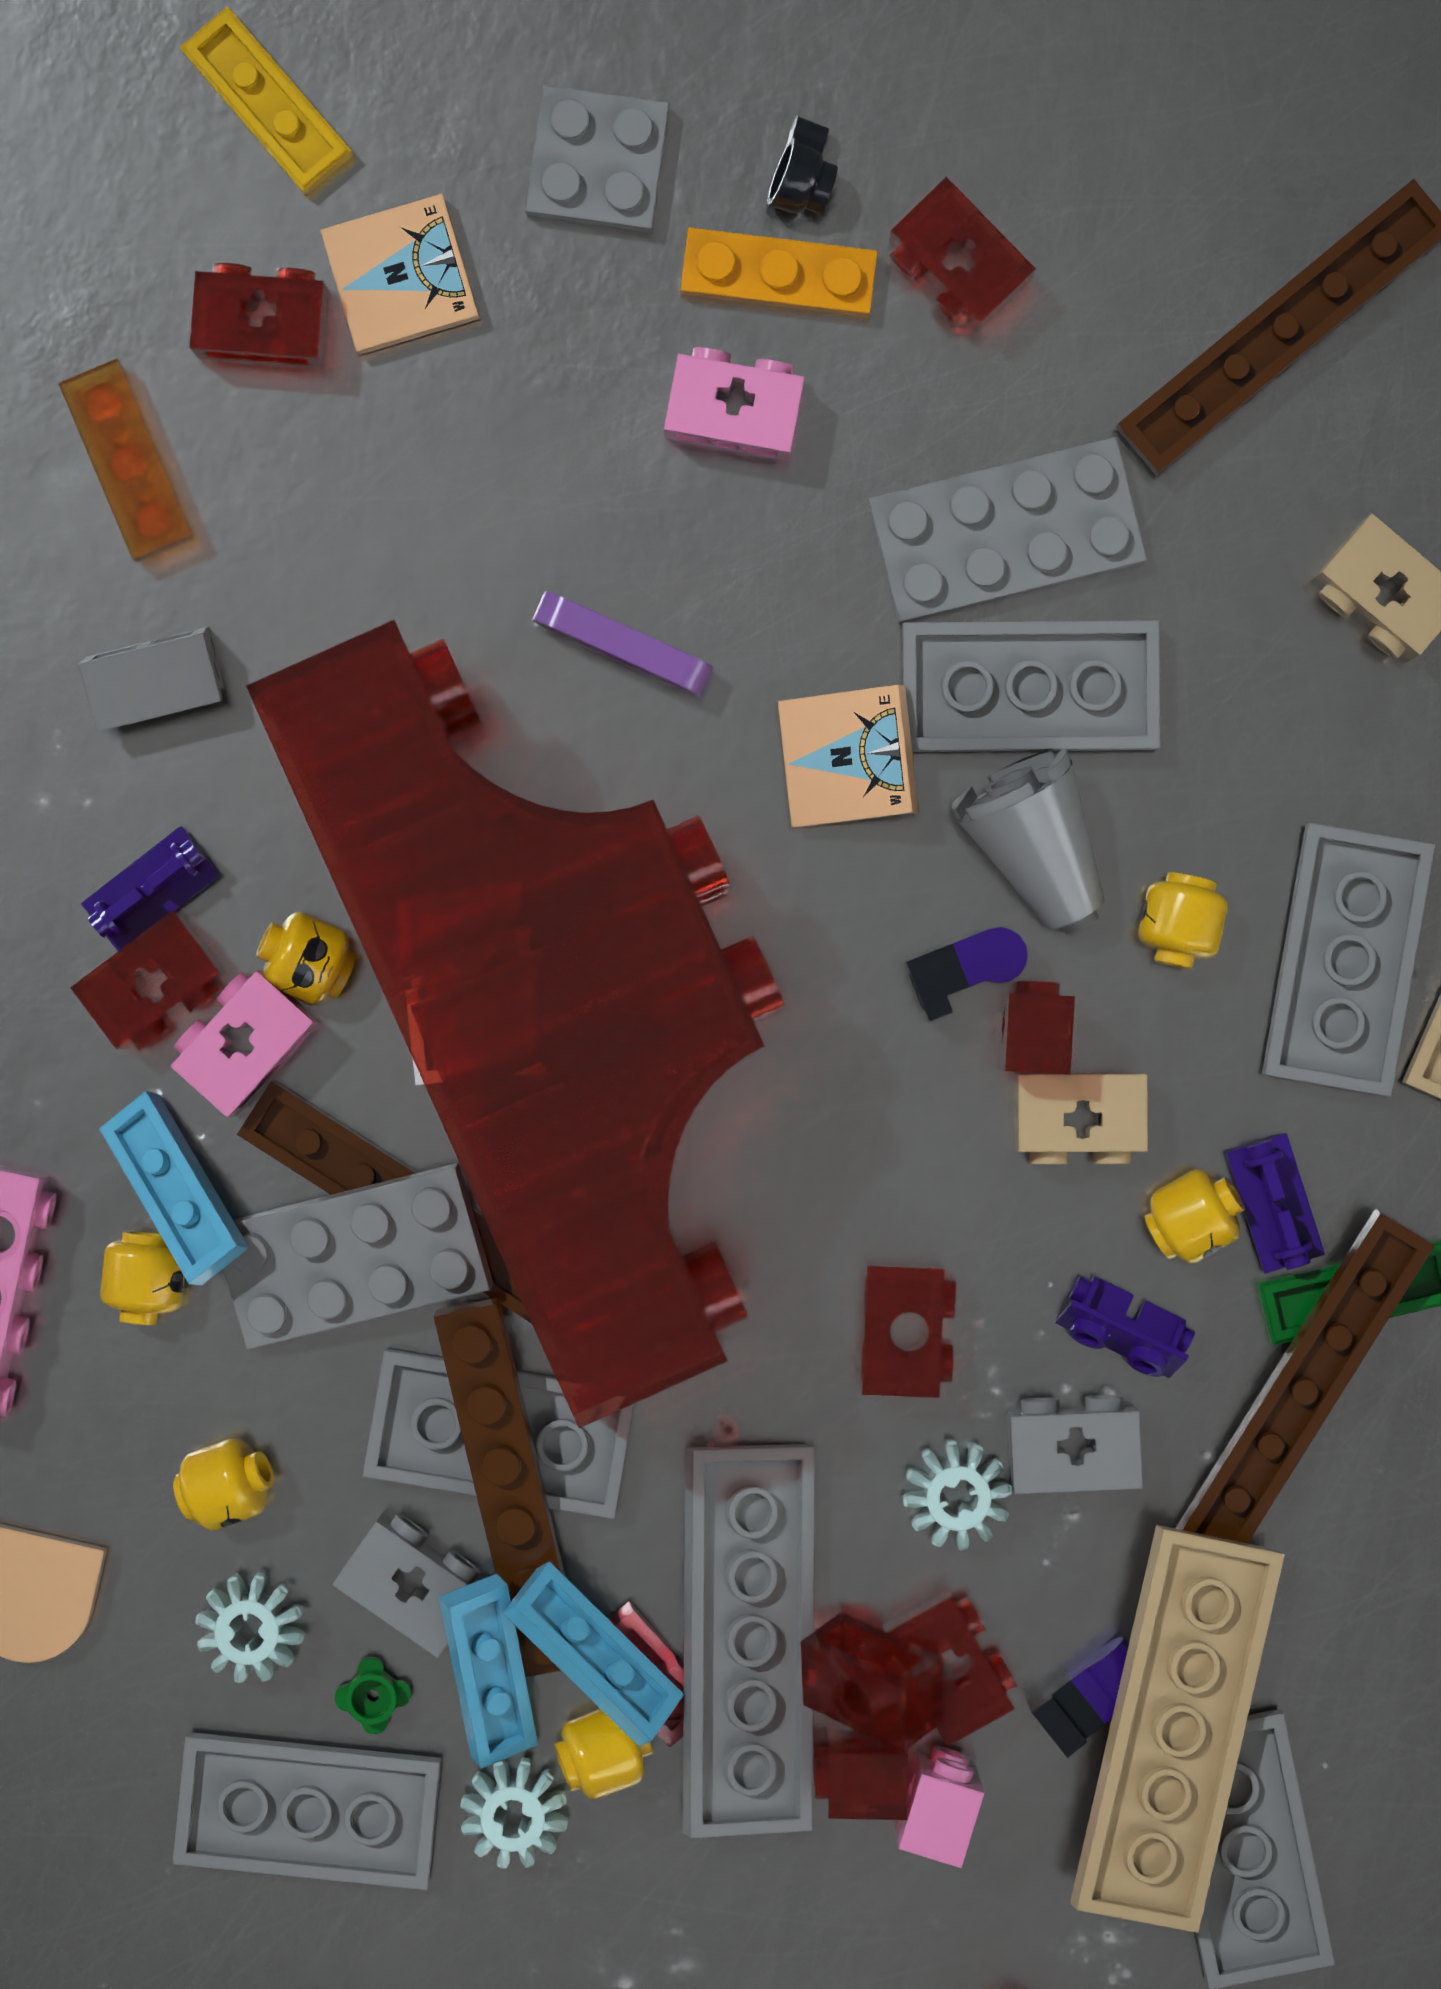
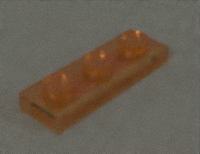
(126, 460)

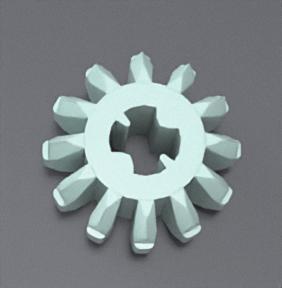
(965, 1514)
(226, 1625)
(492, 1821)

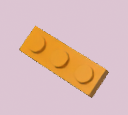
(778, 272)

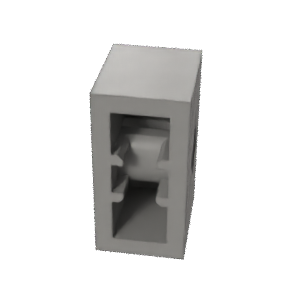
(1107, 1464)
(376, 1583)

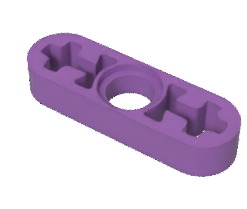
(622, 643)

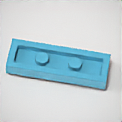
(173, 1188)
(593, 1653)
(488, 1671)

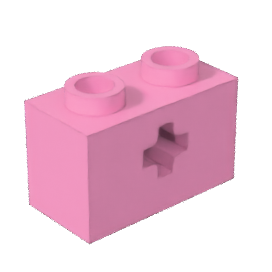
(702, 419)
(235, 1078)
(940, 1806)

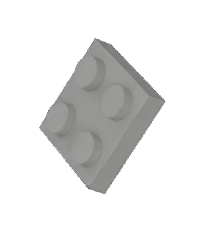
(597, 159)

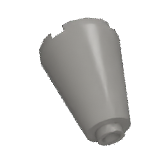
(1038, 838)

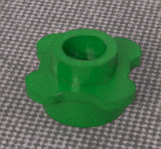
(354, 1698)

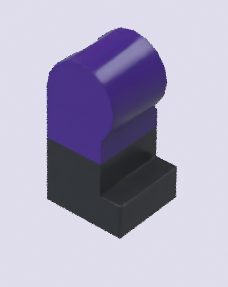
(988, 956)
(1082, 1697)

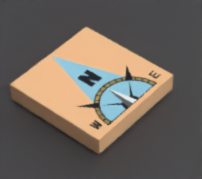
(399, 274)
(848, 756)

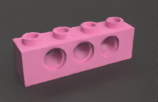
(28, 1208)

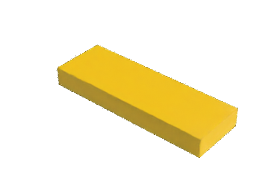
(266, 101)

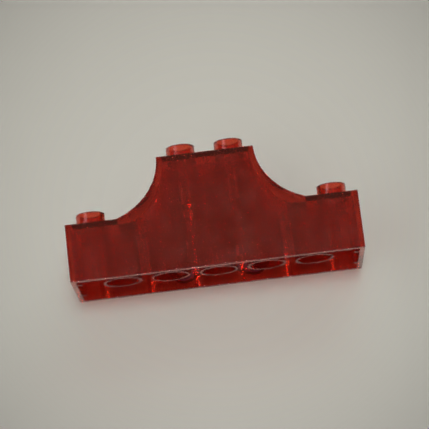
(546, 995)

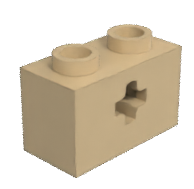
(1378, 555)
(1116, 1099)

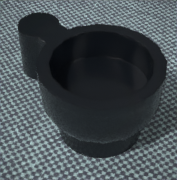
(802, 175)

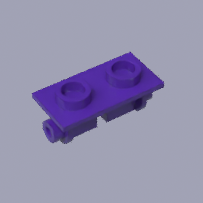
(150, 889)
(1275, 1204)
(1098, 1319)

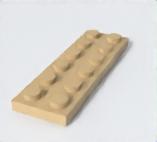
(1177, 1729)

